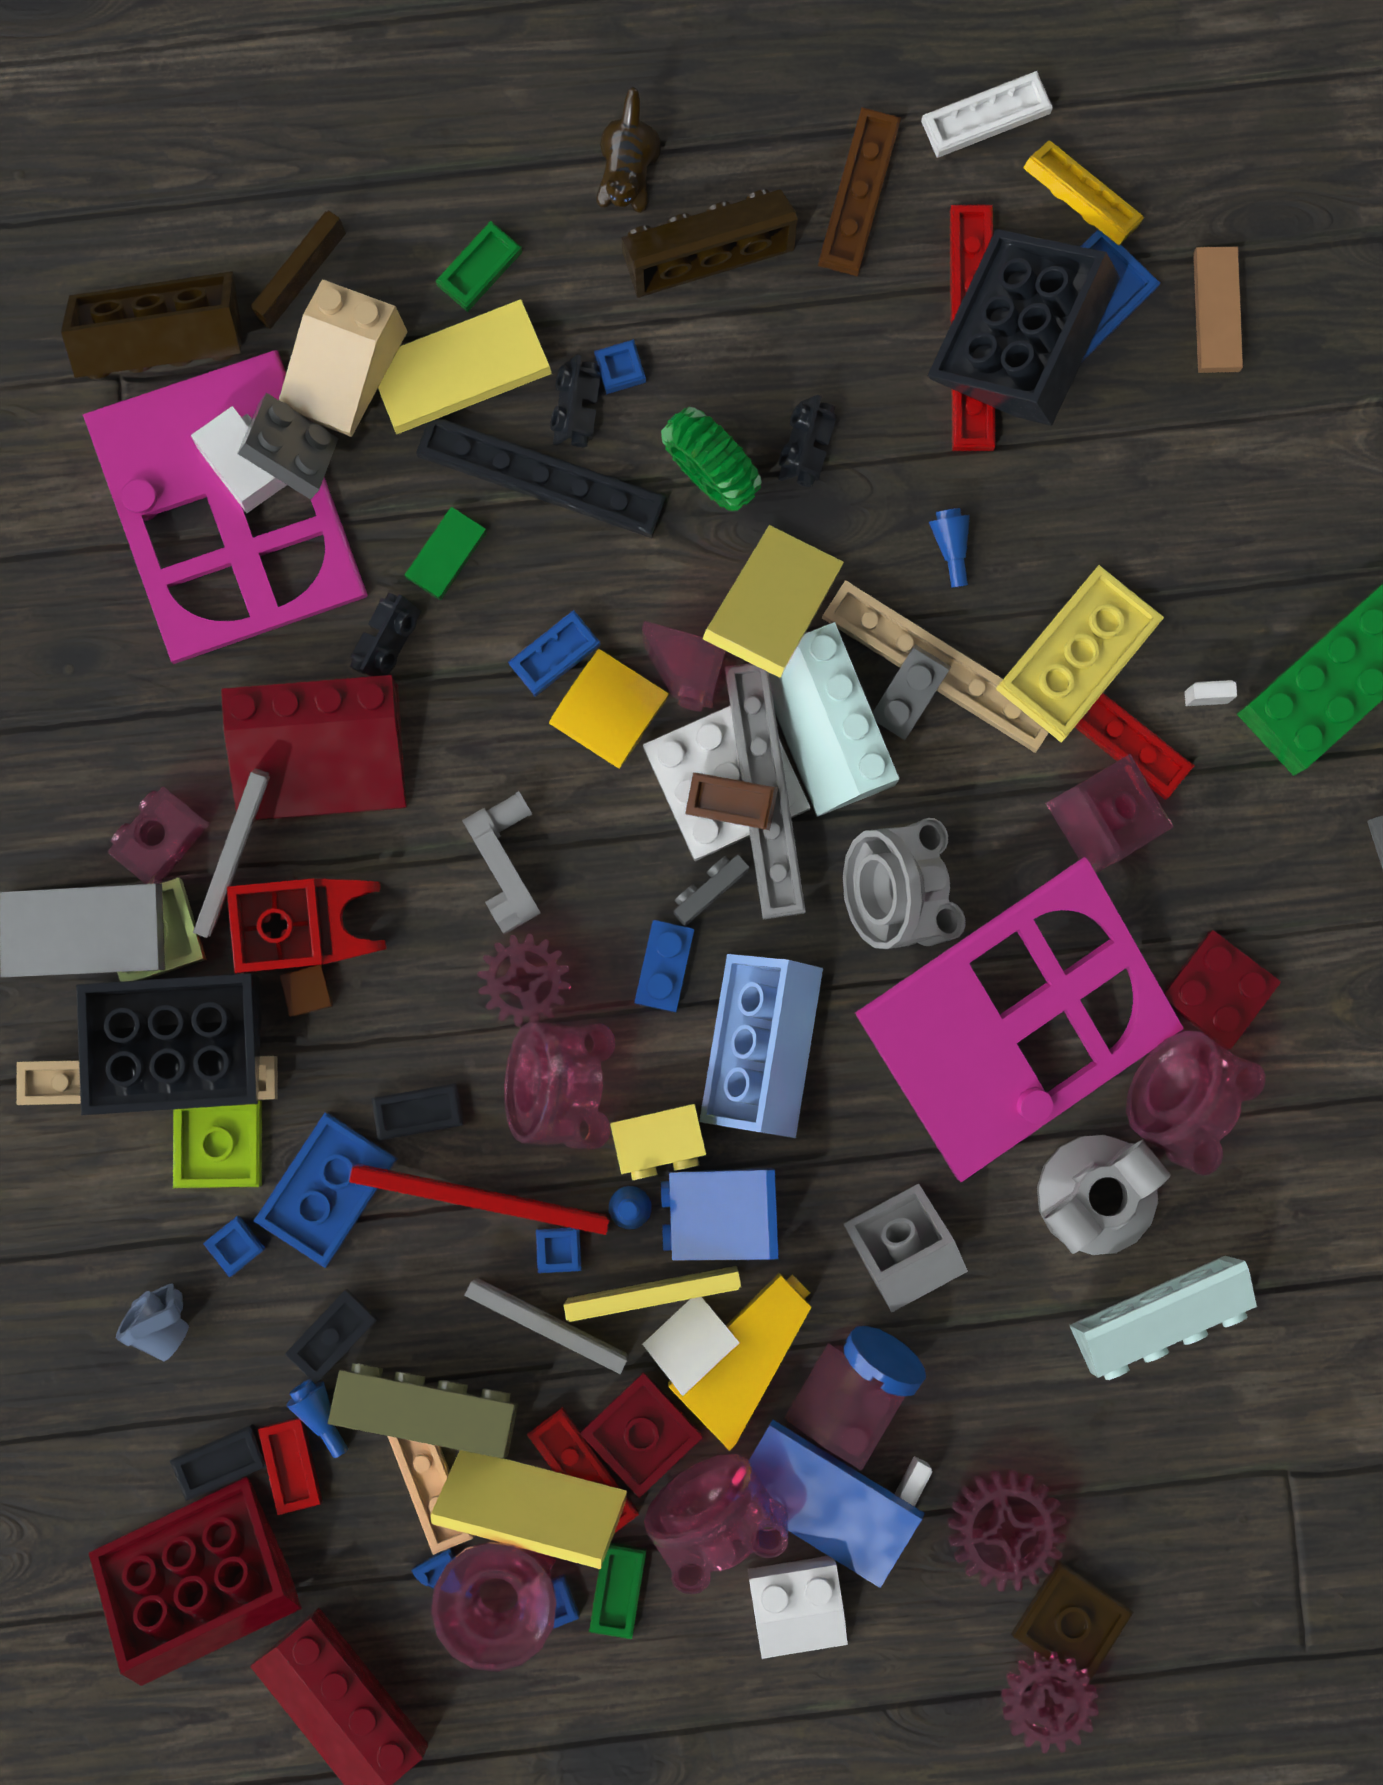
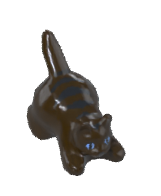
(628, 151)

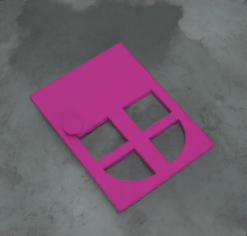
(157, 467)
(963, 1057)

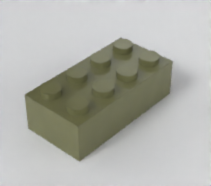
(423, 1413)

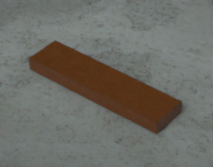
(859, 191)

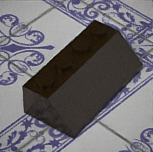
(709, 241)
(152, 325)

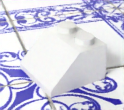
(798, 1606)

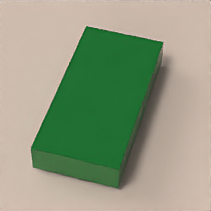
(479, 266)
(445, 553)
(618, 1591)

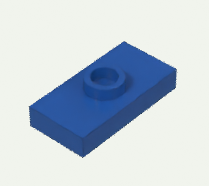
(554, 653)

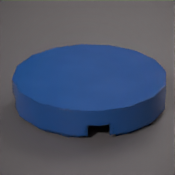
(886, 1359)

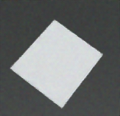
(690, 1344)

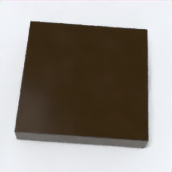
(1072, 1619)

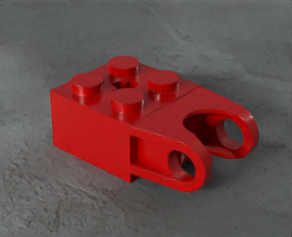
(313, 920)

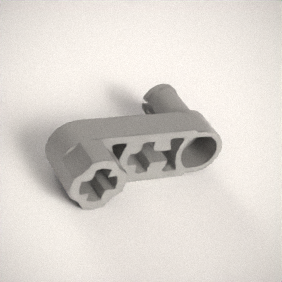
(515, 903)

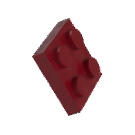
(1220, 990)
(641, 1434)

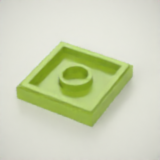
(217, 1146)

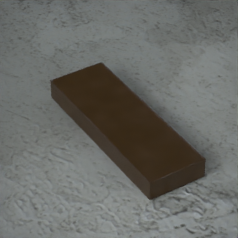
(298, 269)

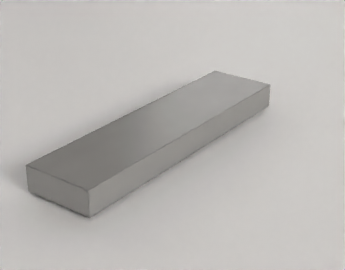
(231, 852)
(547, 1325)

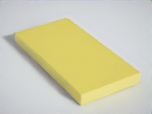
(462, 366)
(773, 601)
(1079, 653)
(652, 1294)
(530, 1508)

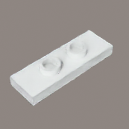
(986, 114)

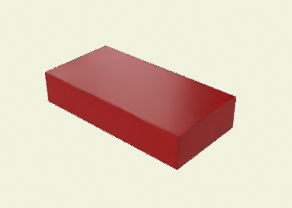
(290, 1465)

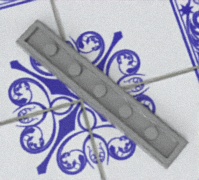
(762, 764)

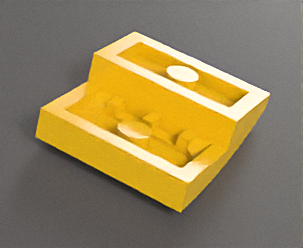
(608, 708)

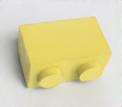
(658, 1140)

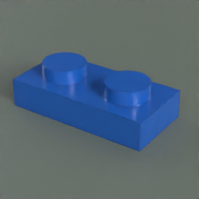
(664, 966)

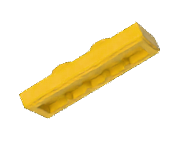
(1083, 192)

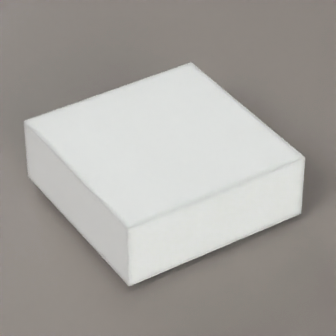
(1210, 693)
(914, 1481)

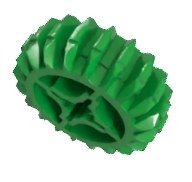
(711, 458)

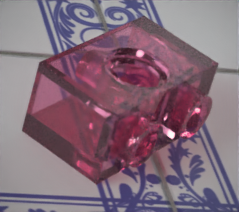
(181, 828)

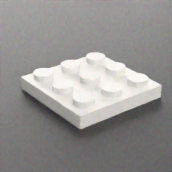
(707, 749)

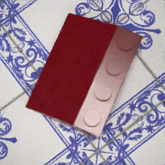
(322, 744)
(192, 1583)

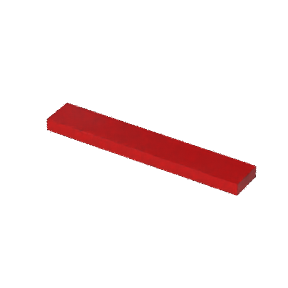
(969, 237)
(479, 1198)

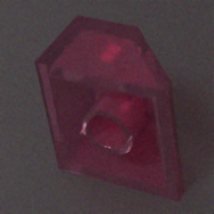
(686, 664)
(1110, 814)
(842, 1408)

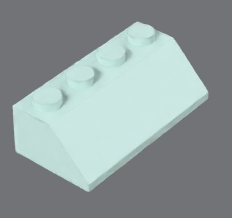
(830, 724)
(1165, 1316)

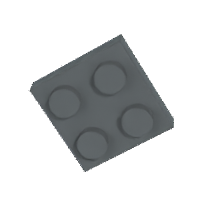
(288, 446)

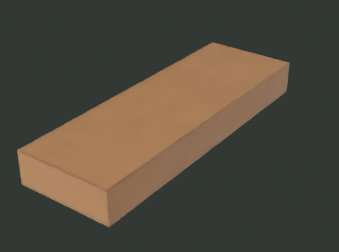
(1218, 309)

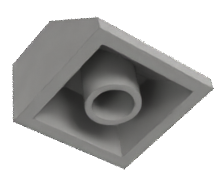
(906, 1247)

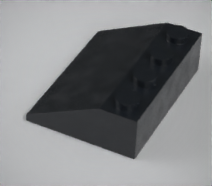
(1026, 324)
(169, 1043)

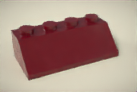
(340, 1704)

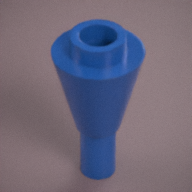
(952, 537)
(630, 1207)
(313, 1408)

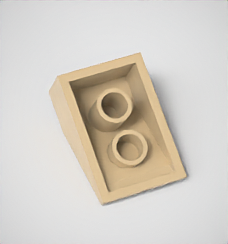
(341, 356)

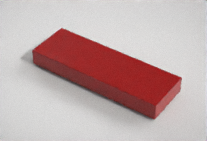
(1123, 735)
(570, 1454)

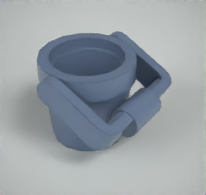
(155, 1323)

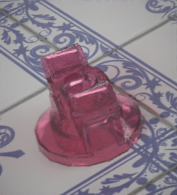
(557, 1084)
(1191, 1098)
(714, 1520)
(486, 1637)

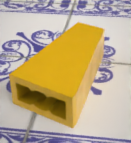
(737, 1383)

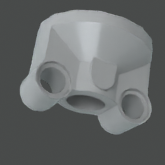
(901, 887)
(1066, 1188)

